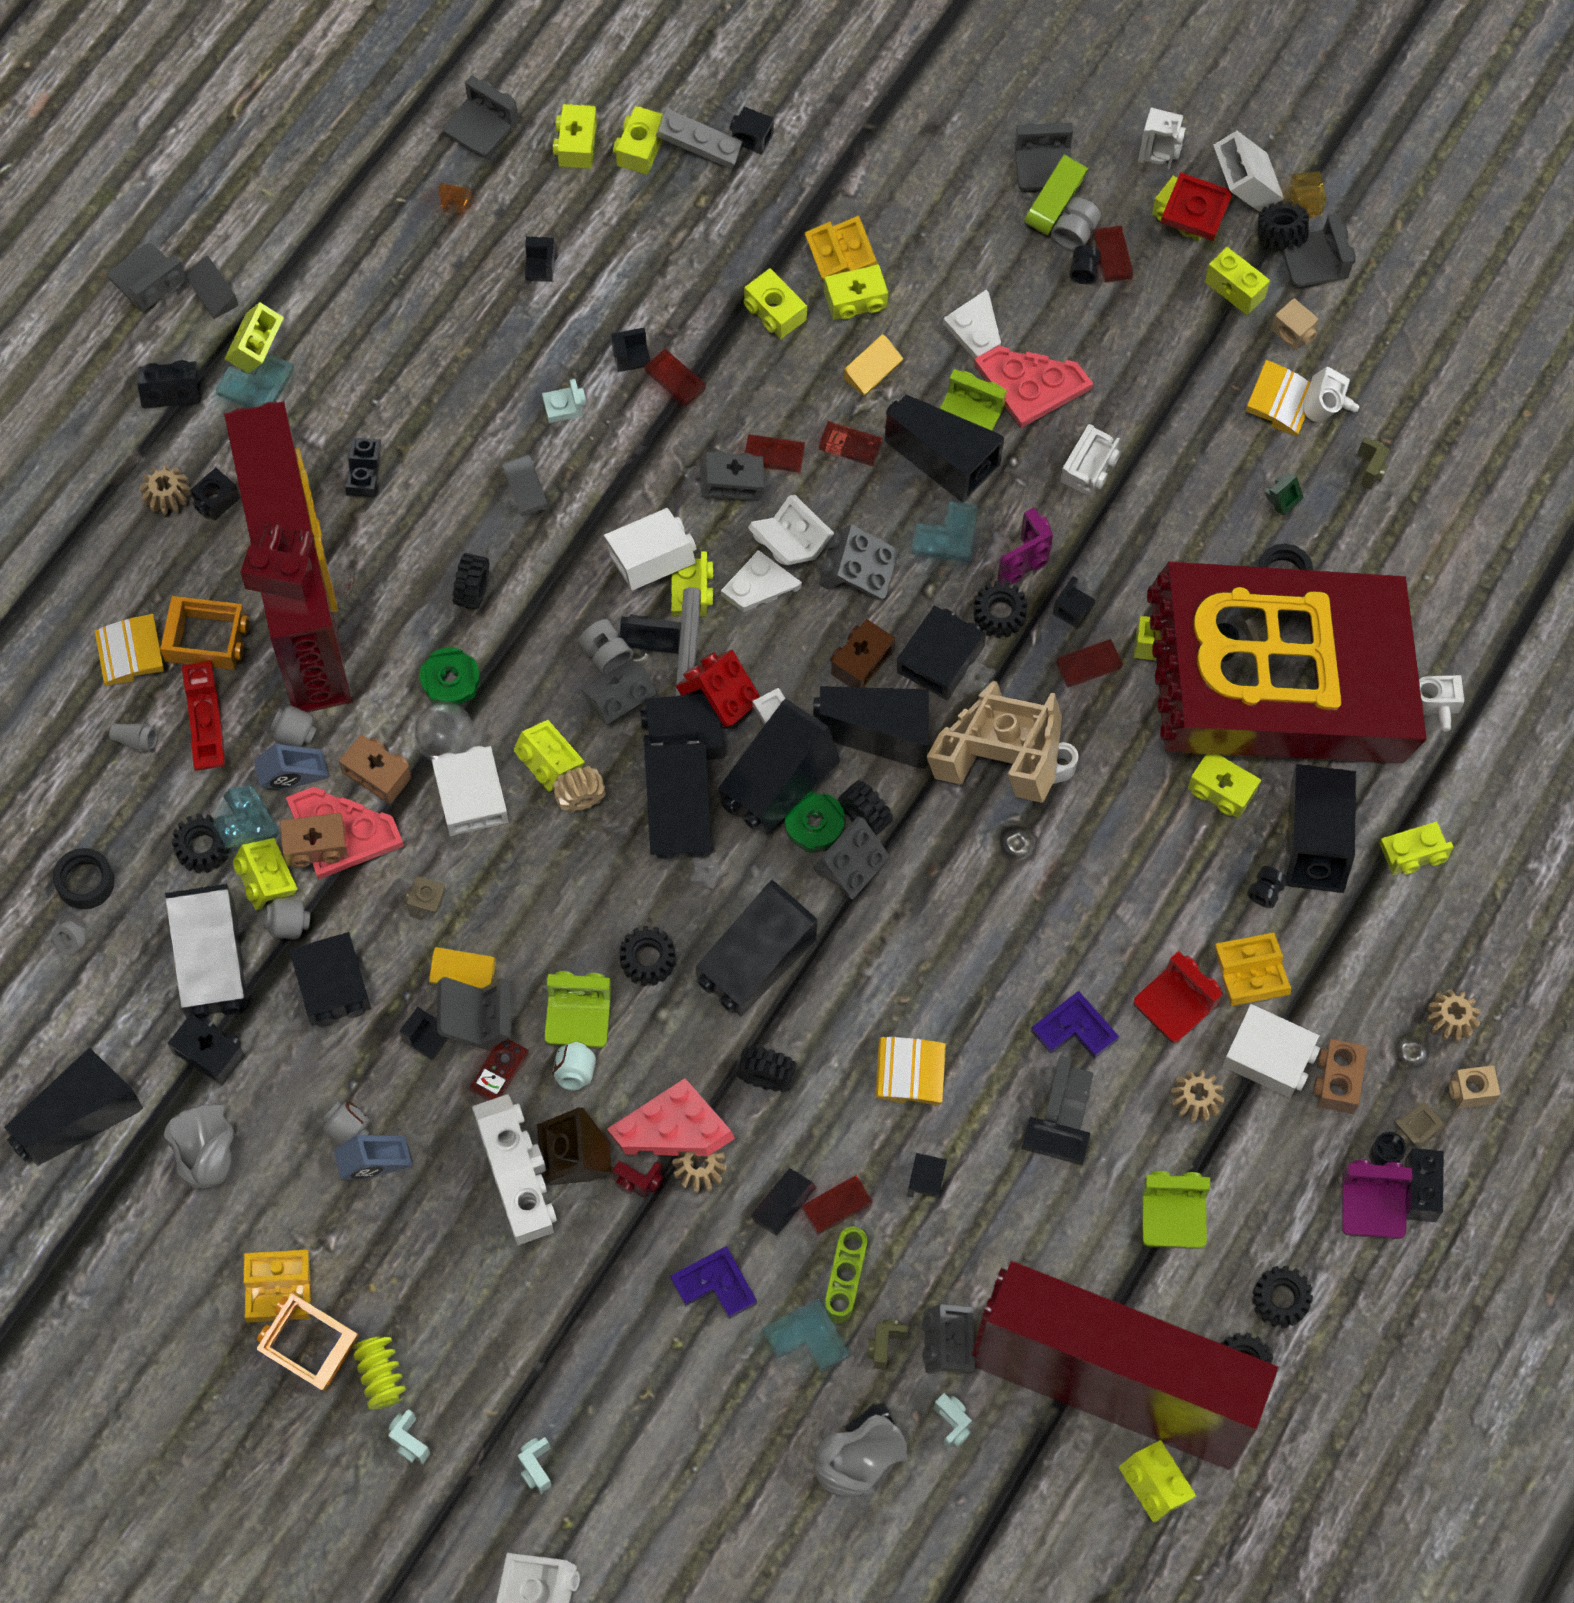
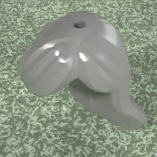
(201, 1145)
(856, 1460)

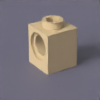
(1295, 324)
(1484, 1078)

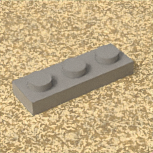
(698, 138)

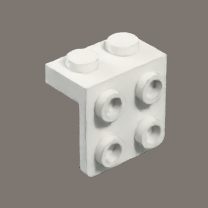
(793, 533)

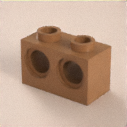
(1348, 1077)

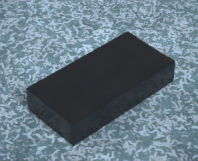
(1056, 1140)
(783, 1201)

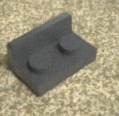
(948, 1339)

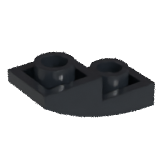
(363, 467)

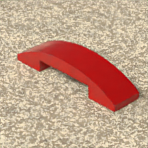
(204, 716)

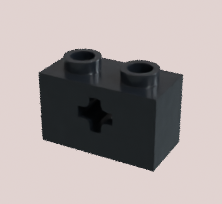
(214, 1063)
(1425, 1191)

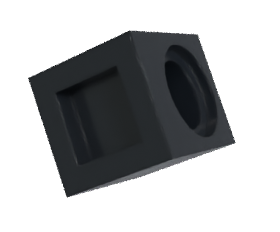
(752, 129)
(214, 483)

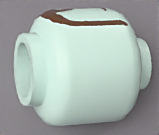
(574, 1066)

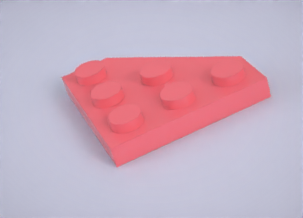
(1032, 382)
(366, 831)
(672, 1124)

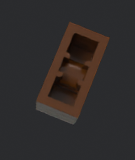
(873, 648)

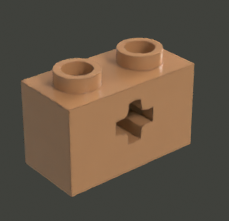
(382, 782)
(298, 837)

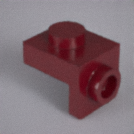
(631, 1180)

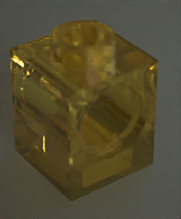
(1309, 192)

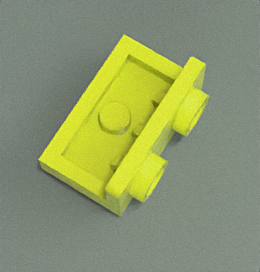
(1156, 1480)

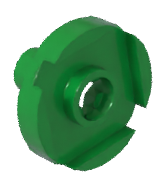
(435, 668)
(811, 837)

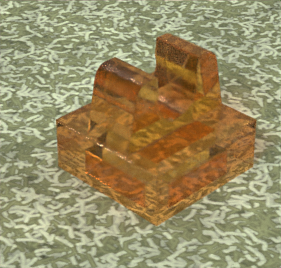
(458, 194)

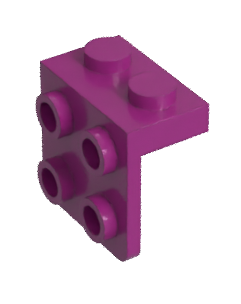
(1032, 554)
(1375, 1199)

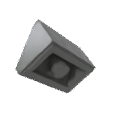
(211, 287)

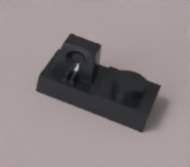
(650, 634)

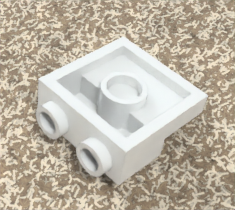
(537, 1580)

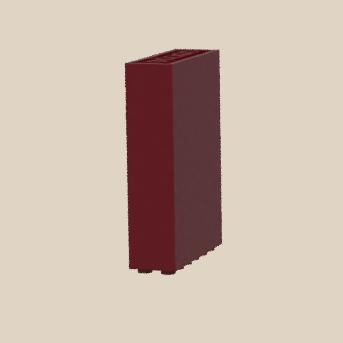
(1122, 1365)

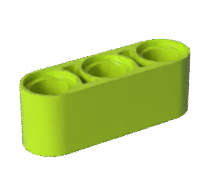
(1056, 195)
(849, 1260)

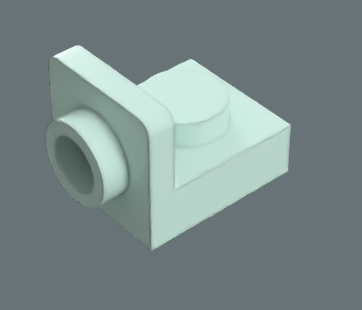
(564, 403)

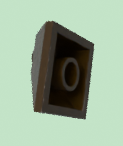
(573, 1149)

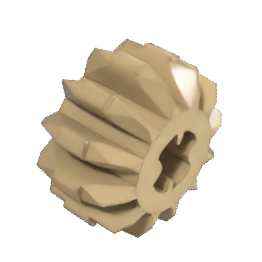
(156, 493)
(579, 789)
(1446, 1022)
(1185, 1096)
(701, 1176)

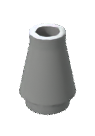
(136, 736)

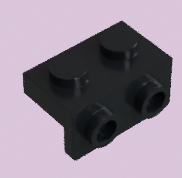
(168, 384)

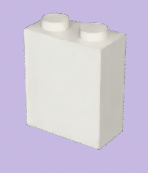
(1248, 171)
(650, 548)
(470, 790)
(1272, 1051)

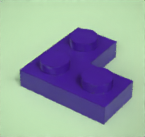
(1077, 1019)
(719, 1275)

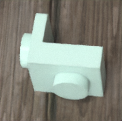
(953, 1413)
(408, 1446)
(533, 1473)

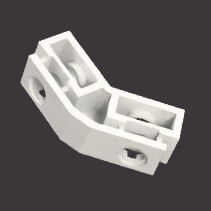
(514, 1168)

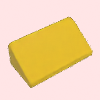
(872, 365)
(463, 967)

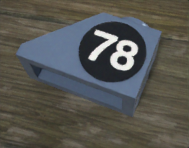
(290, 766)
(372, 1156)

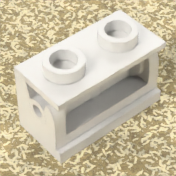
(1162, 137)
(1089, 461)

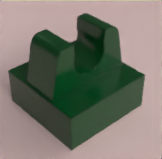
(1284, 493)

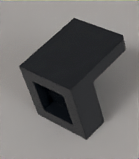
(540, 259)
(630, 349)
(1073, 604)
(422, 1033)
(926, 1175)

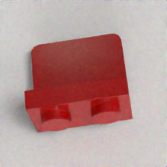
(723, 684)
(1178, 998)

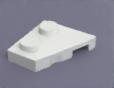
(974, 325)
(759, 583)

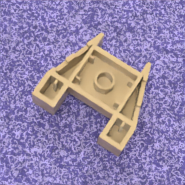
(1006, 732)

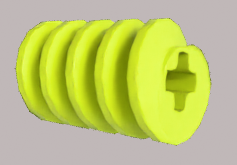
(377, 1372)

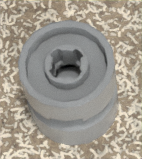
(1076, 223)
(604, 646)

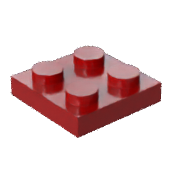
(1196, 206)

